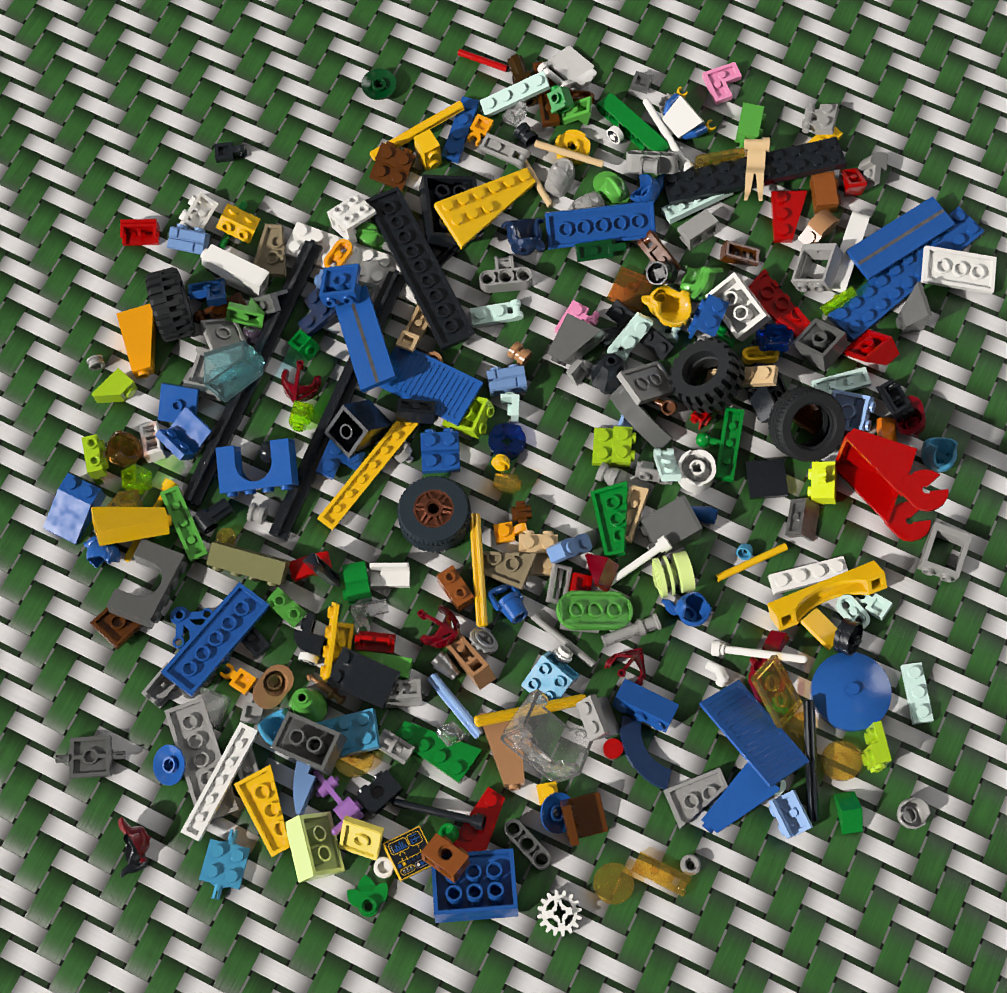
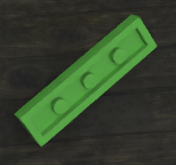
(184, 523)

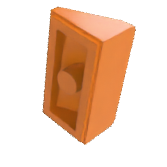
(886, 428)

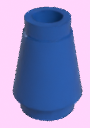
(706, 514)

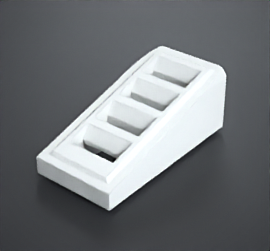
(155, 452)

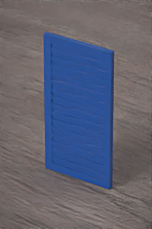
(431, 380)
(754, 733)

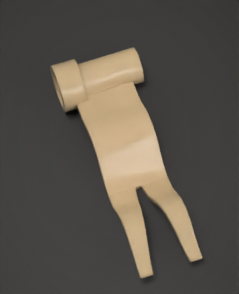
(755, 164)

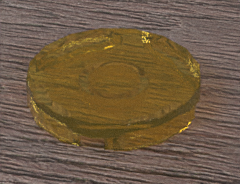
(841, 761)
(355, 765)
(613, 883)

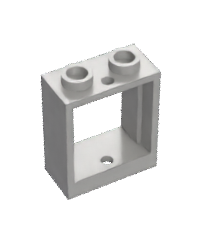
(817, 251)
(951, 535)

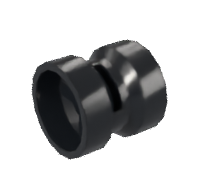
(525, 134)

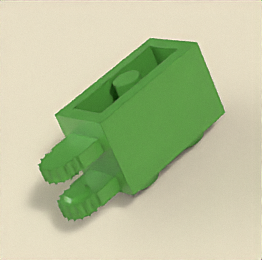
(750, 123)

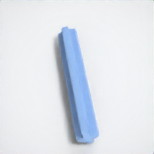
(455, 705)

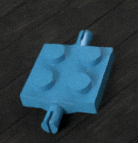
(224, 864)

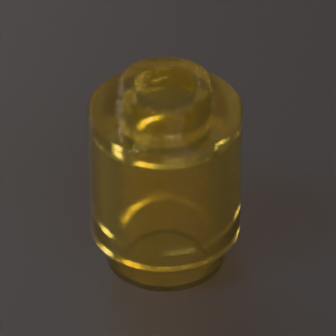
(507, 482)

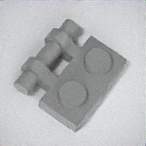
(826, 119)

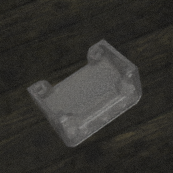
(546, 740)

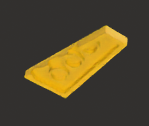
(264, 808)

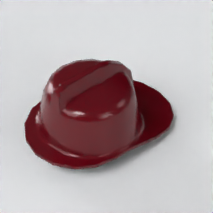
(916, 422)

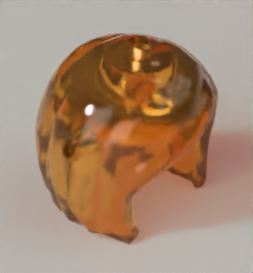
(123, 449)

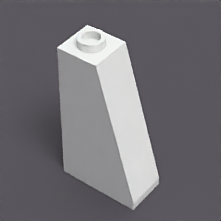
(235, 270)

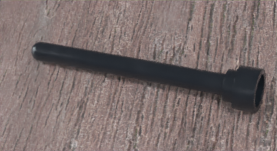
(477, 821)

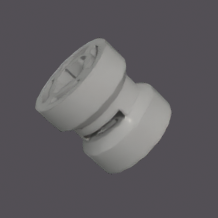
(608, 474)

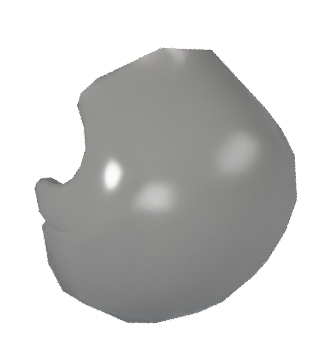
(913, 812)

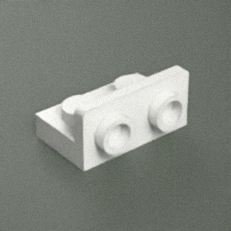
(199, 211)

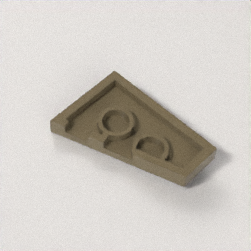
(271, 251)
(508, 567)

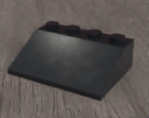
(436, 188)

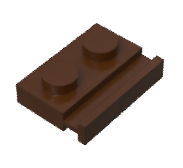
(809, 419)

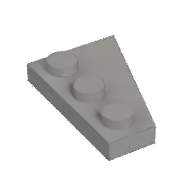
(693, 795)

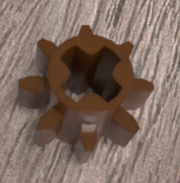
(521, 512)

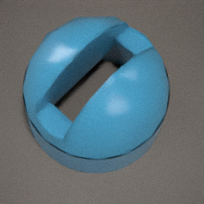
(740, 551)

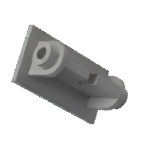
(645, 471)

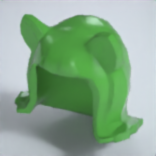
(699, 281)

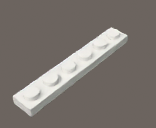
(219, 782)

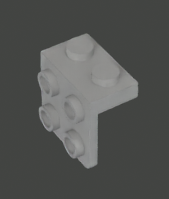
(597, 717)

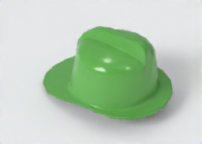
(611, 188)
(370, 236)

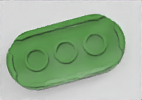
(594, 610)

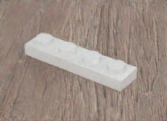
(806, 575)

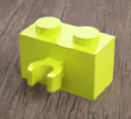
(823, 482)

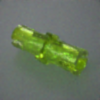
(838, 300)

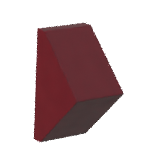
(602, 570)

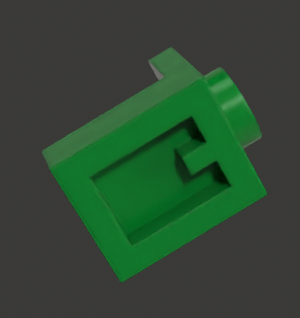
(304, 345)

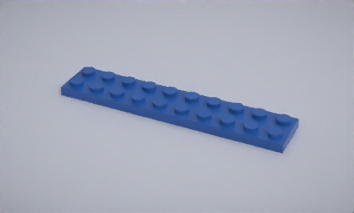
(896, 283)

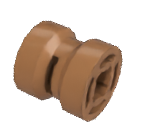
(519, 353)

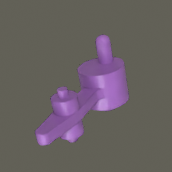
(344, 808)

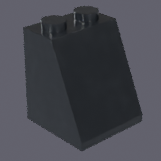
(357, 427)

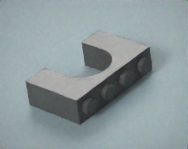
(147, 609)

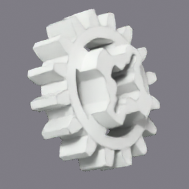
(569, 911)

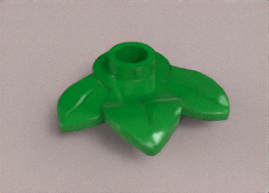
(367, 893)

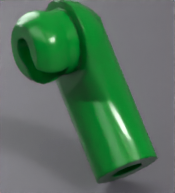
(722, 334)

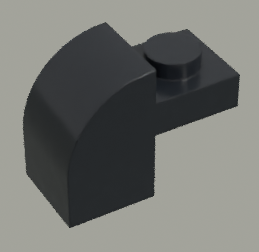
(306, 639)

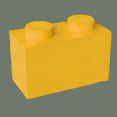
(427, 150)

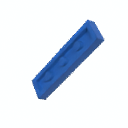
(460, 130)

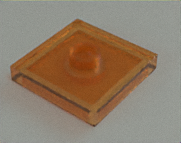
(629, 289)

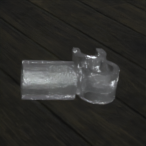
(360, 612)

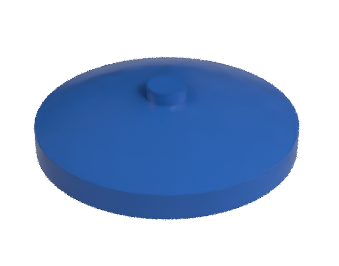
(850, 691)

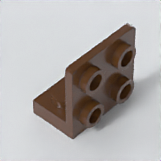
(583, 816)

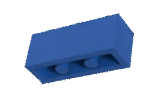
(645, 705)

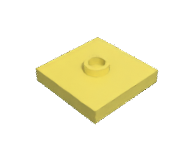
(361, 838)

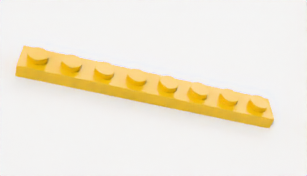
(366, 473)

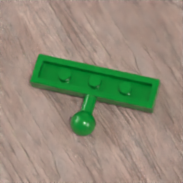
(727, 444)

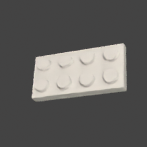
(958, 269)

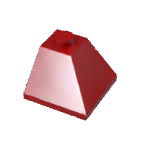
(873, 348)

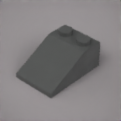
(309, 742)

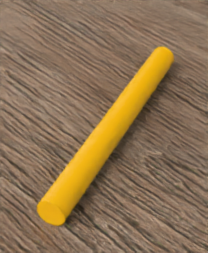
(751, 562)

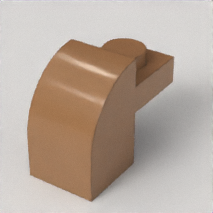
(818, 227)

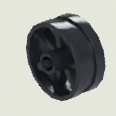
(848, 636)

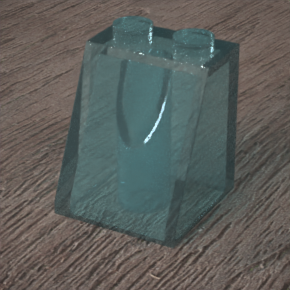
(231, 369)

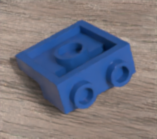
(340, 285)
(440, 451)

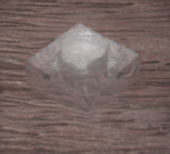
(450, 733)

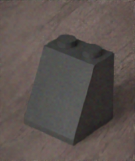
(574, 340)
(673, 521)

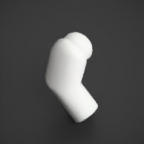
(720, 671)

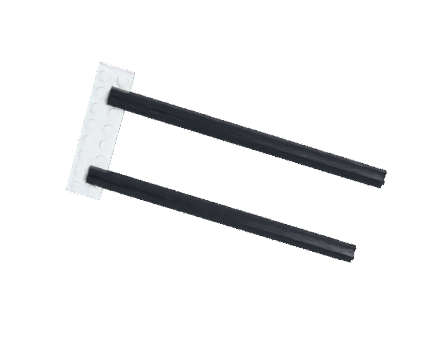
(309, 249)

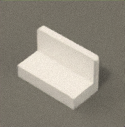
(390, 575)

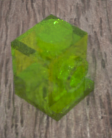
(301, 415)

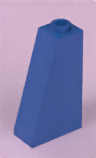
(739, 798)

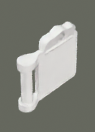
(571, 67)

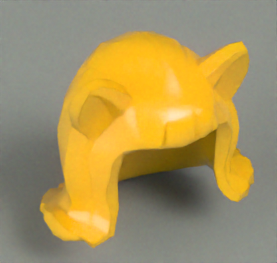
(669, 306)

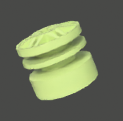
(673, 574)

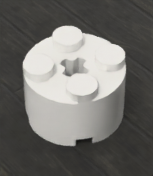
(692, 461)

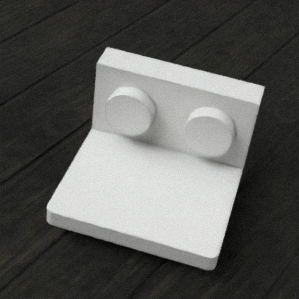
(350, 215)

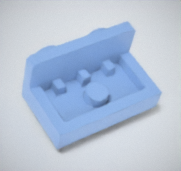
(790, 814)

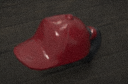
(137, 845)

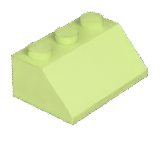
(314, 846)

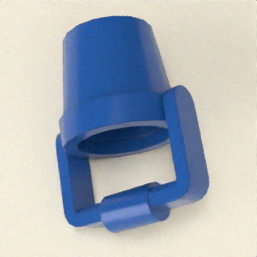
(510, 605)

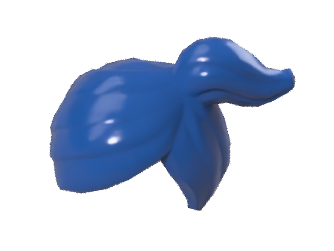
(649, 188)
(98, 554)
(690, 608)

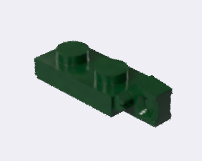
(598, 249)

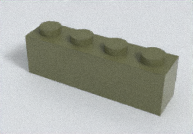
(248, 563)

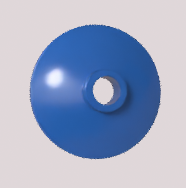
(169, 765)
(553, 822)

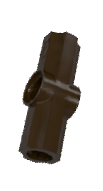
(519, 73)

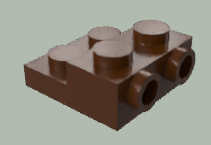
(392, 165)

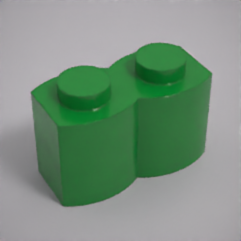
(356, 583)

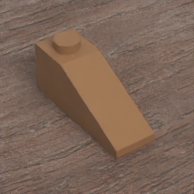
(471, 662)

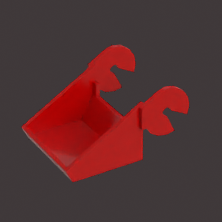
(880, 472)

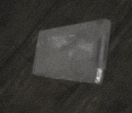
(216, 705)

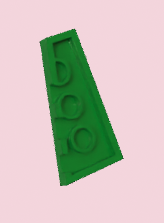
(611, 515)
(450, 760)

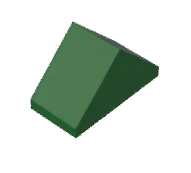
(849, 812)

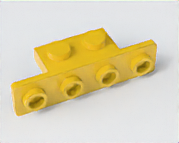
(338, 636)

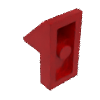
(853, 182)

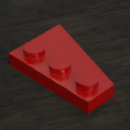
(786, 210)

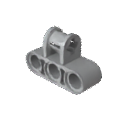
(651, 162)
(505, 269)

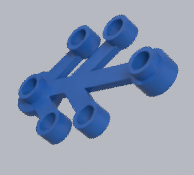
(185, 621)

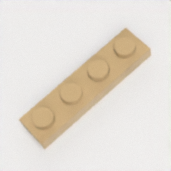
(755, 376)

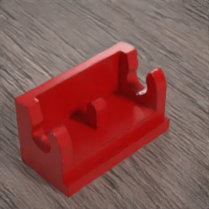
(139, 232)

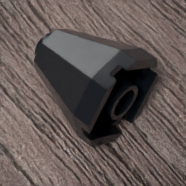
(605, 372)

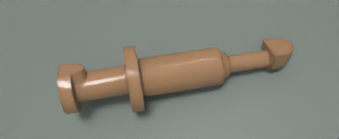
(332, 692)

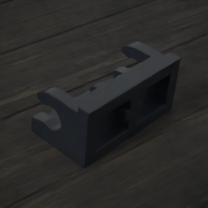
(895, 400)

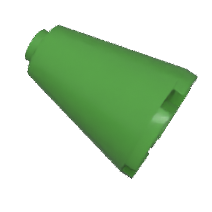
(309, 704)

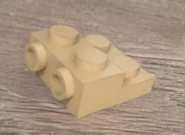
(538, 543)

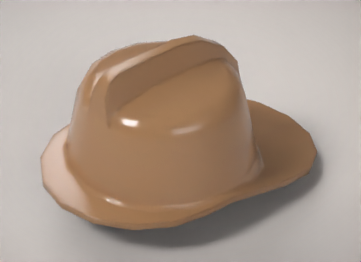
(273, 686)

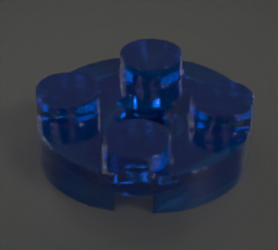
(774, 338)
(510, 431)

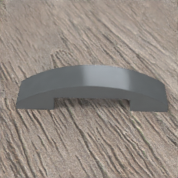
(640, 419)

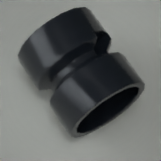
(661, 273)

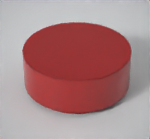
(612, 748)

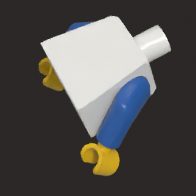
(683, 119)

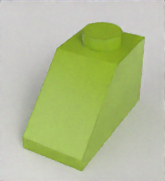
(115, 388)

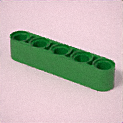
(631, 124)

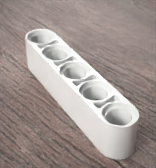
(853, 235)

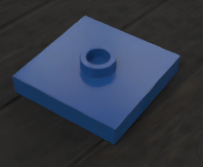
(174, 399)

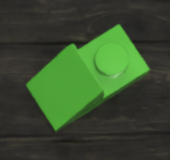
(580, 112)
(248, 315)

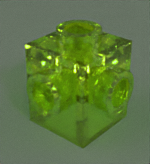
(136, 478)

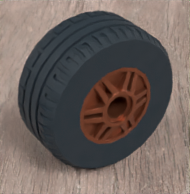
(434, 514)

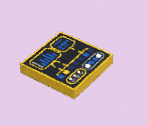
(405, 853)

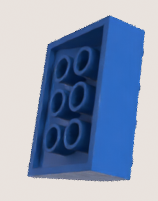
(482, 890)

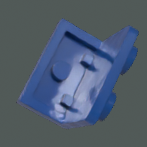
(708, 316)

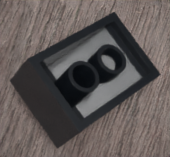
(363, 677)

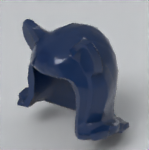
(524, 235)

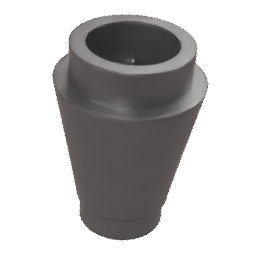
(445, 665)

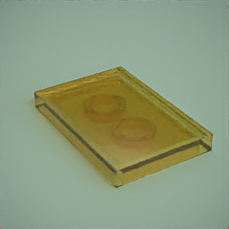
(776, 691)

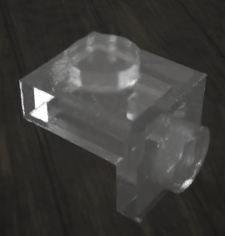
(515, 114)

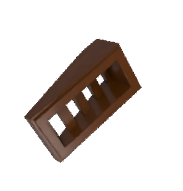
(738, 259)

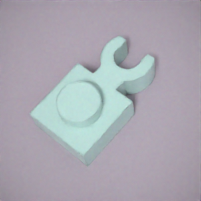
(875, 605)

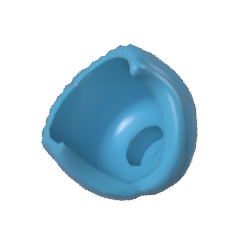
(939, 453)
(270, 725)

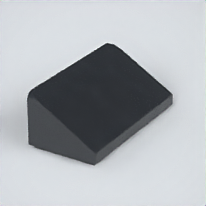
(415, 411)
(320, 568)

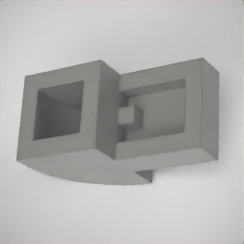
(873, 167)

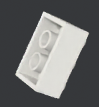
(744, 310)

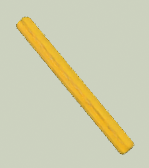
(427, 124)
(478, 570)
(506, 715)

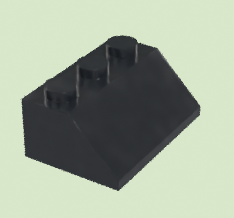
(765, 396)

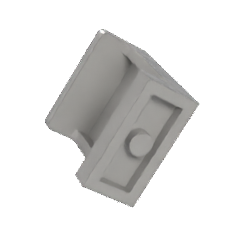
(196, 376)

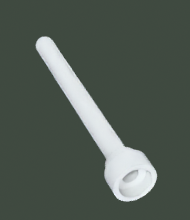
(684, 164)
(661, 546)
(719, 648)

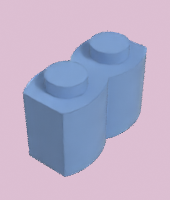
(569, 548)

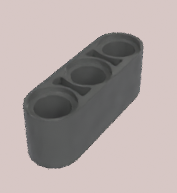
(522, 835)

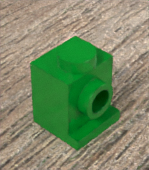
(560, 99)

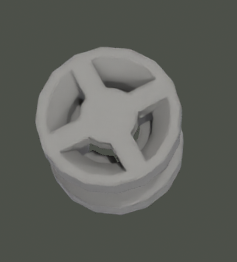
(257, 513)

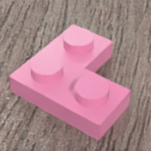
(717, 81)

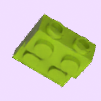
(475, 419)
(613, 446)
(94, 458)
(877, 754)

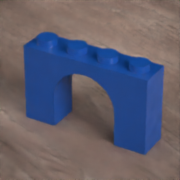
(282, 473)

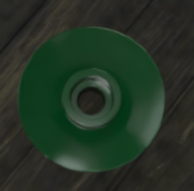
(377, 78)

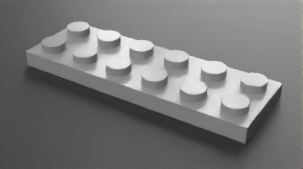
(197, 740)

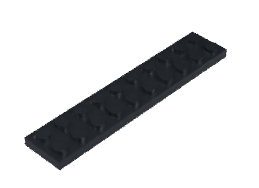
(730, 175)
(420, 269)

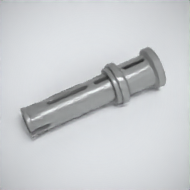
(640, 628)

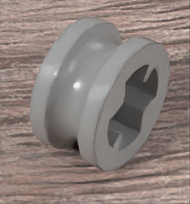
(96, 362)

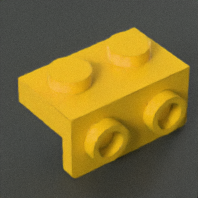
(238, 223)

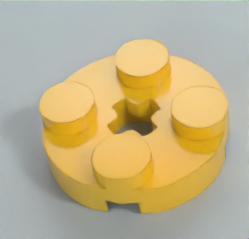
(574, 137)

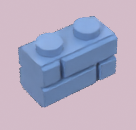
(188, 240)
(506, 380)

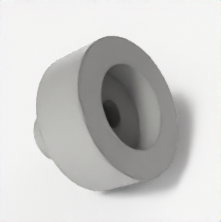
(404, 454)

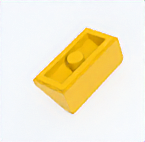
(820, 627)

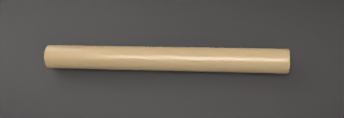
(568, 153)
(547, 200)

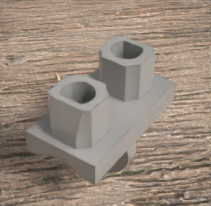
(395, 746)

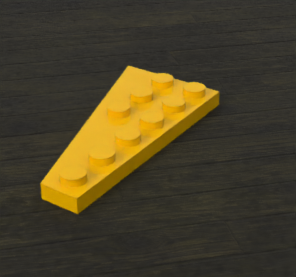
(478, 207)

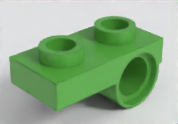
(285, 607)

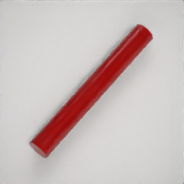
(480, 59)

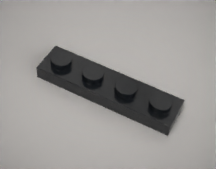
(652, 339)

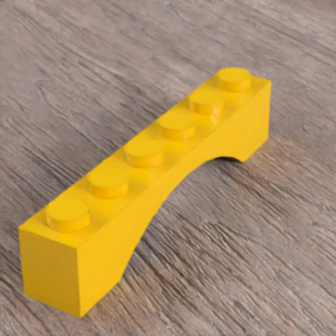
(858, 581)

